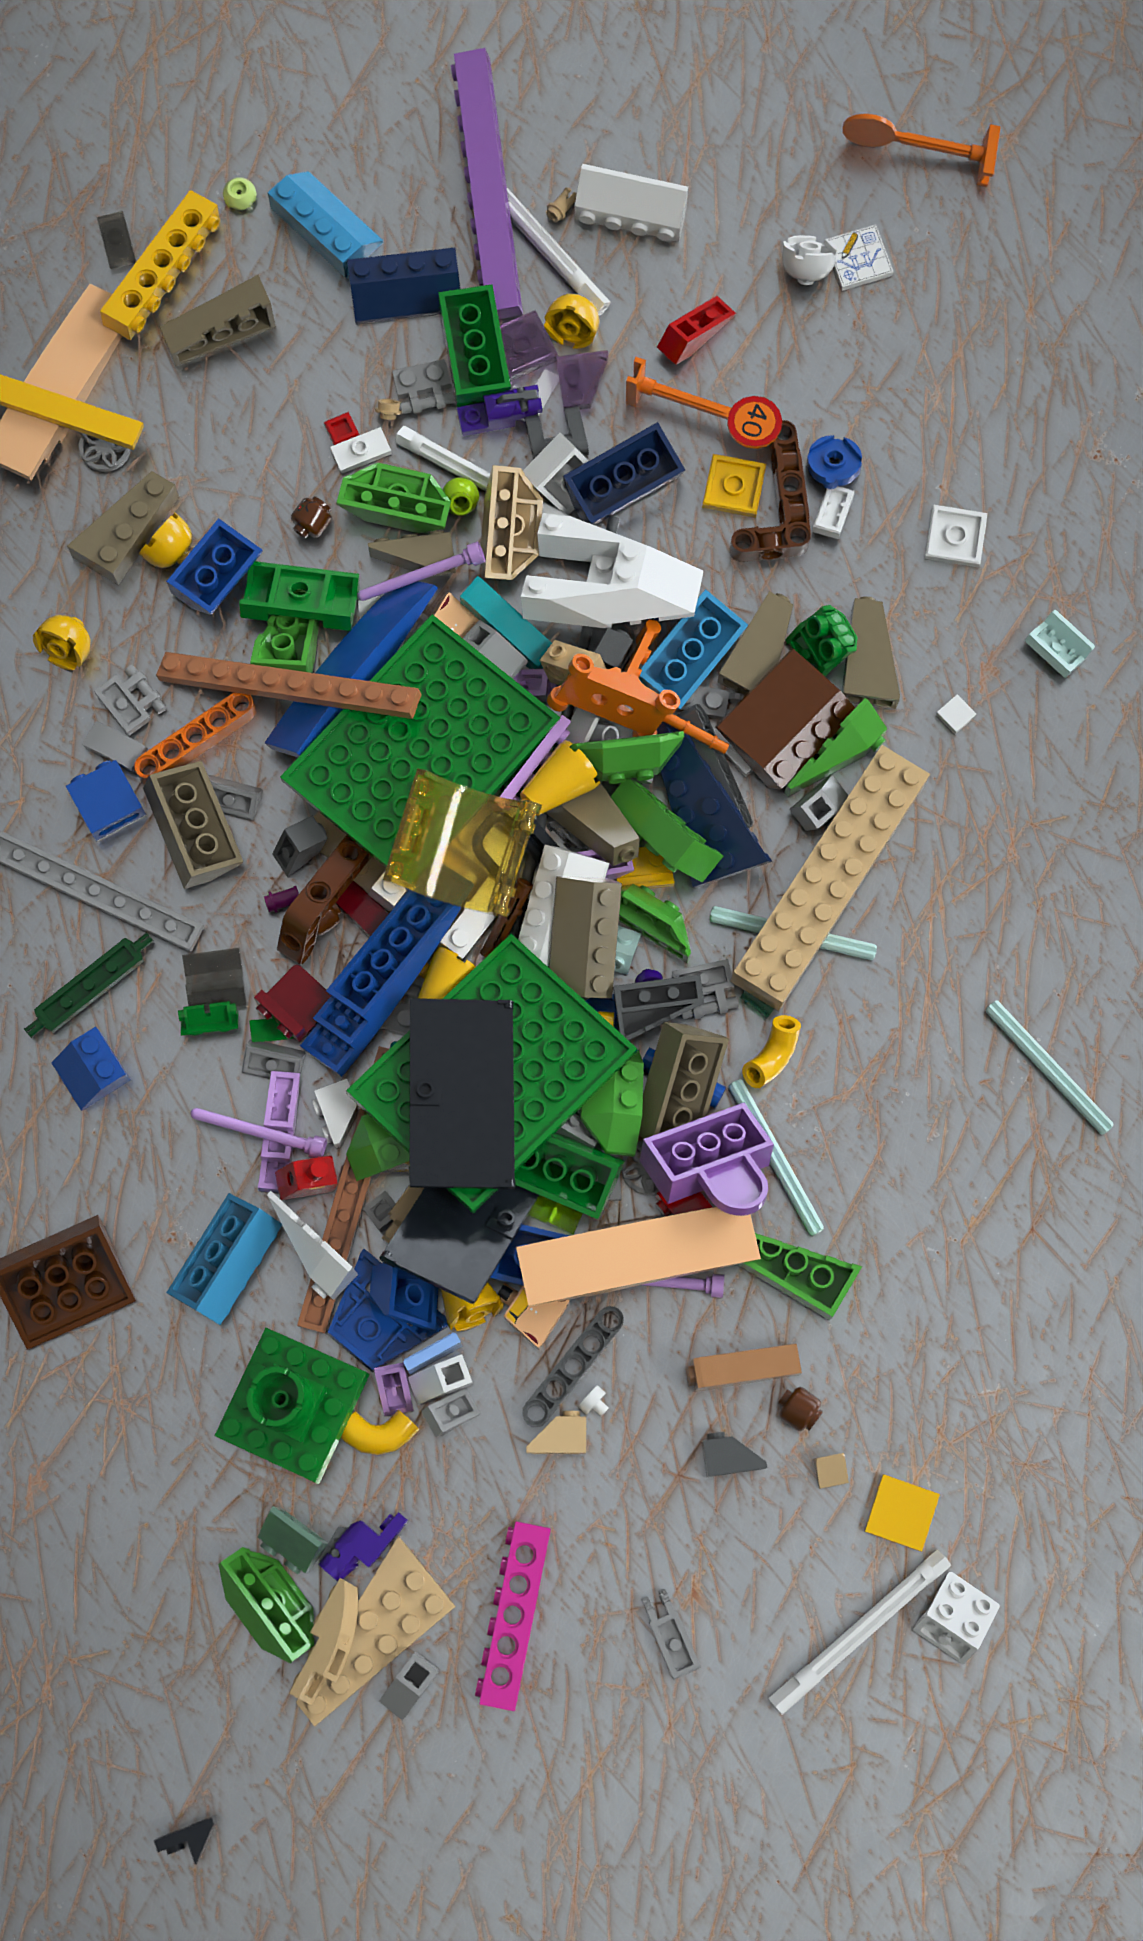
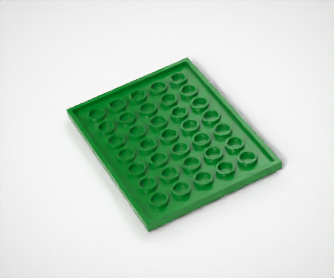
(467, 728)
(559, 1055)

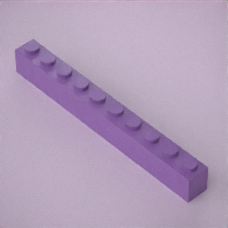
(487, 179)

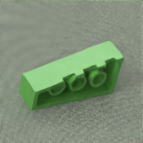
(665, 831)
(803, 1275)

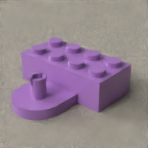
(712, 1156)

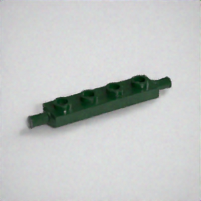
(89, 985)

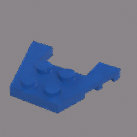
(365, 1329)

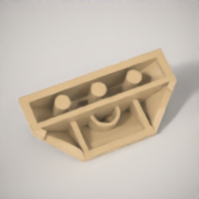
(509, 523)

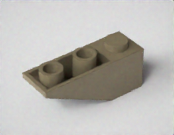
(414, 551)

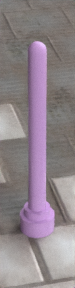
(471, 555)
(313, 1146)
(711, 1285)

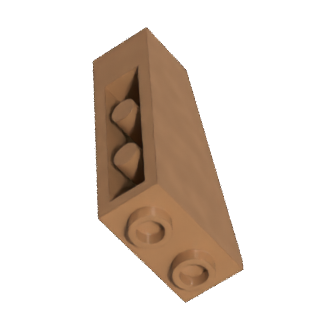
(743, 1367)

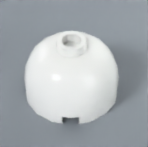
(808, 259)

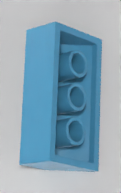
(322, 220)
(692, 648)
(224, 1258)

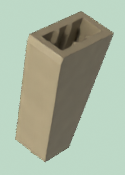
(758, 646)
(870, 669)
(599, 825)

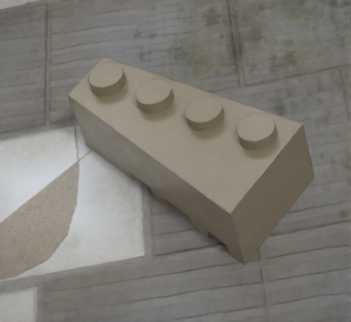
(219, 322)
(122, 531)

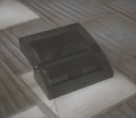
(214, 977)

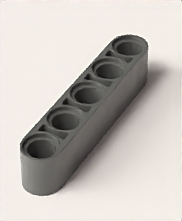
(715, 759)
(577, 1352)

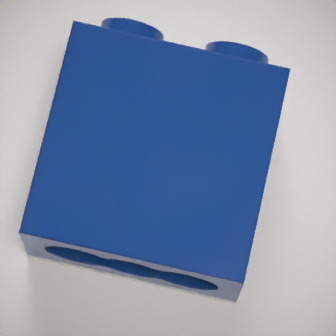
(105, 800)

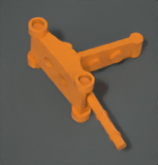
(609, 690)

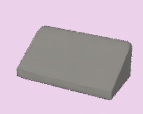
(236, 797)
(264, 1057)

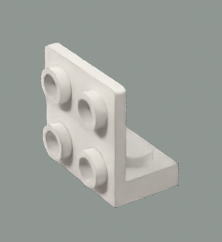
(957, 1618)

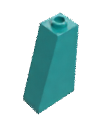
(507, 621)

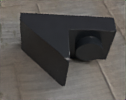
(196, 1835)

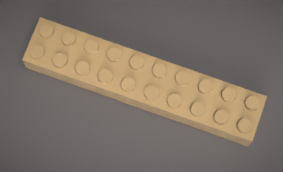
(829, 878)

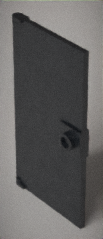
(461, 1094)
(454, 1246)

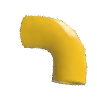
(775, 1053)
(378, 1438)

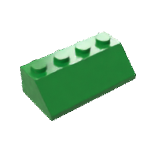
(473, 343)
(571, 1174)

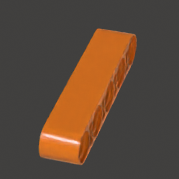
(201, 725)

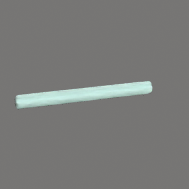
(756, 923)
(1049, 1067)
(780, 1164)

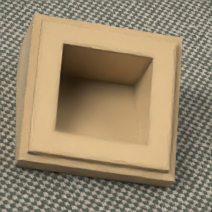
(831, 1470)

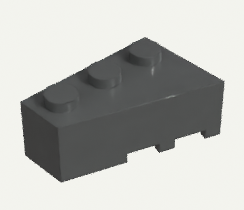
(652, 1003)

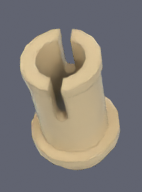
(557, 209)

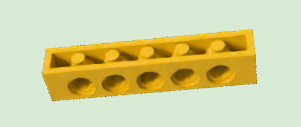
(191, 211)

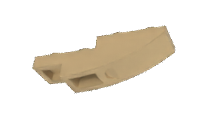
(335, 1631)

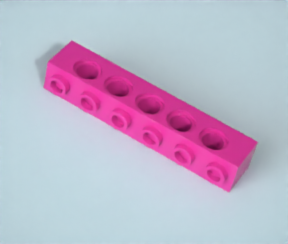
(506, 1695)

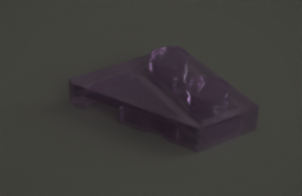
(580, 377)

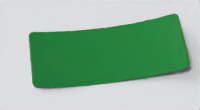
(265, 1030)

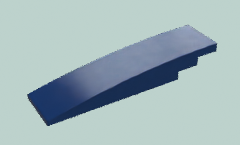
(357, 657)
(377, 980)

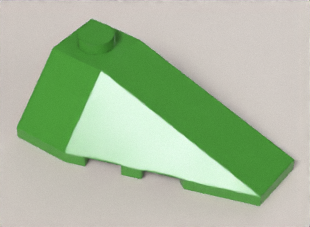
(287, 643)
(855, 739)

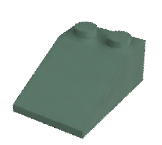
(292, 1540)

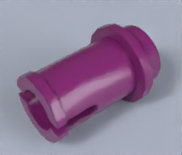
(280, 899)

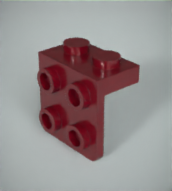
(293, 1002)

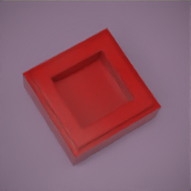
(341, 428)

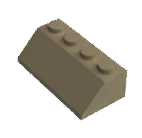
(192, 823)
(585, 934)
(681, 1077)

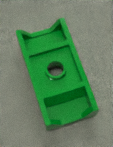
(328, 594)

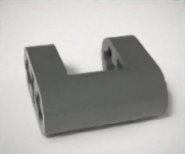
(575, 428)

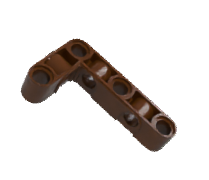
(792, 507)
(305, 913)

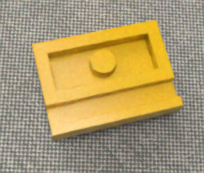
(648, 871)

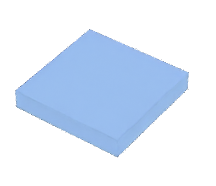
(432, 1353)

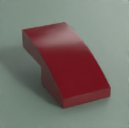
(361, 908)

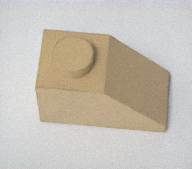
(561, 1436)

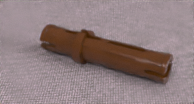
(522, 892)

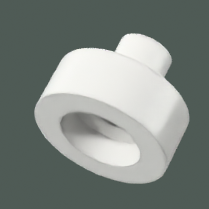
(594, 1402)

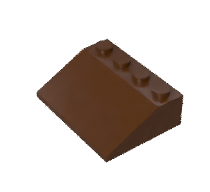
(785, 719)
(63, 1282)

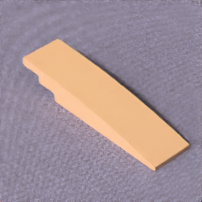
(66, 367)
(635, 1254)

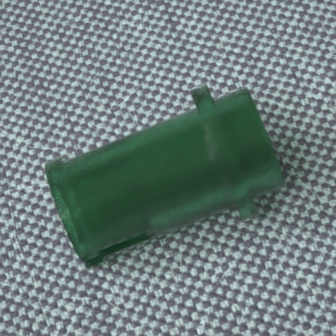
(757, 1004)

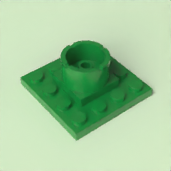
(292, 1405)

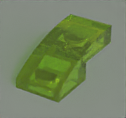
(555, 1214)

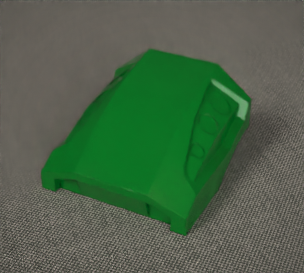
(824, 639)

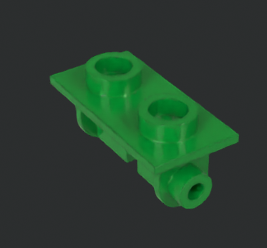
(222, 1018)

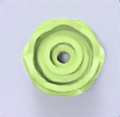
(239, 201)

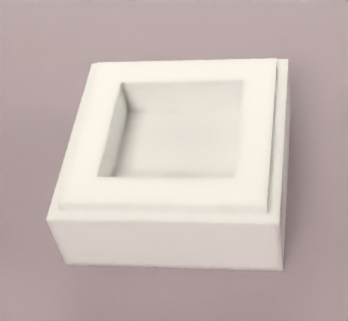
(956, 714)

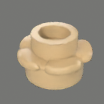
(388, 408)

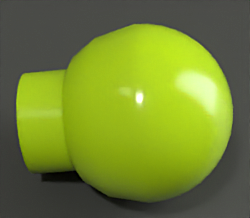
(463, 496)

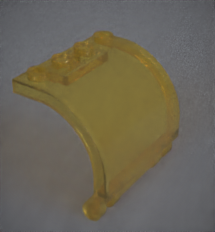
(460, 844)

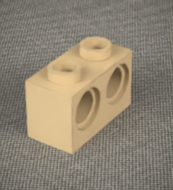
(558, 657)

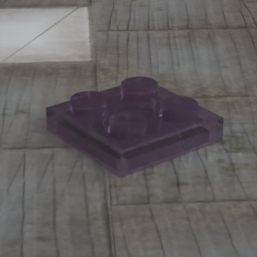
(526, 345)

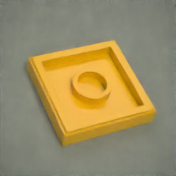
(734, 485)
(902, 1512)

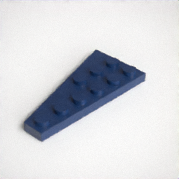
(709, 811)

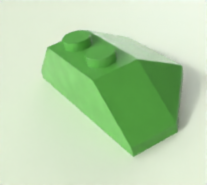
(395, 498)
(630, 757)
(654, 920)
(616, 1110)
(373, 1150)
(268, 1603)

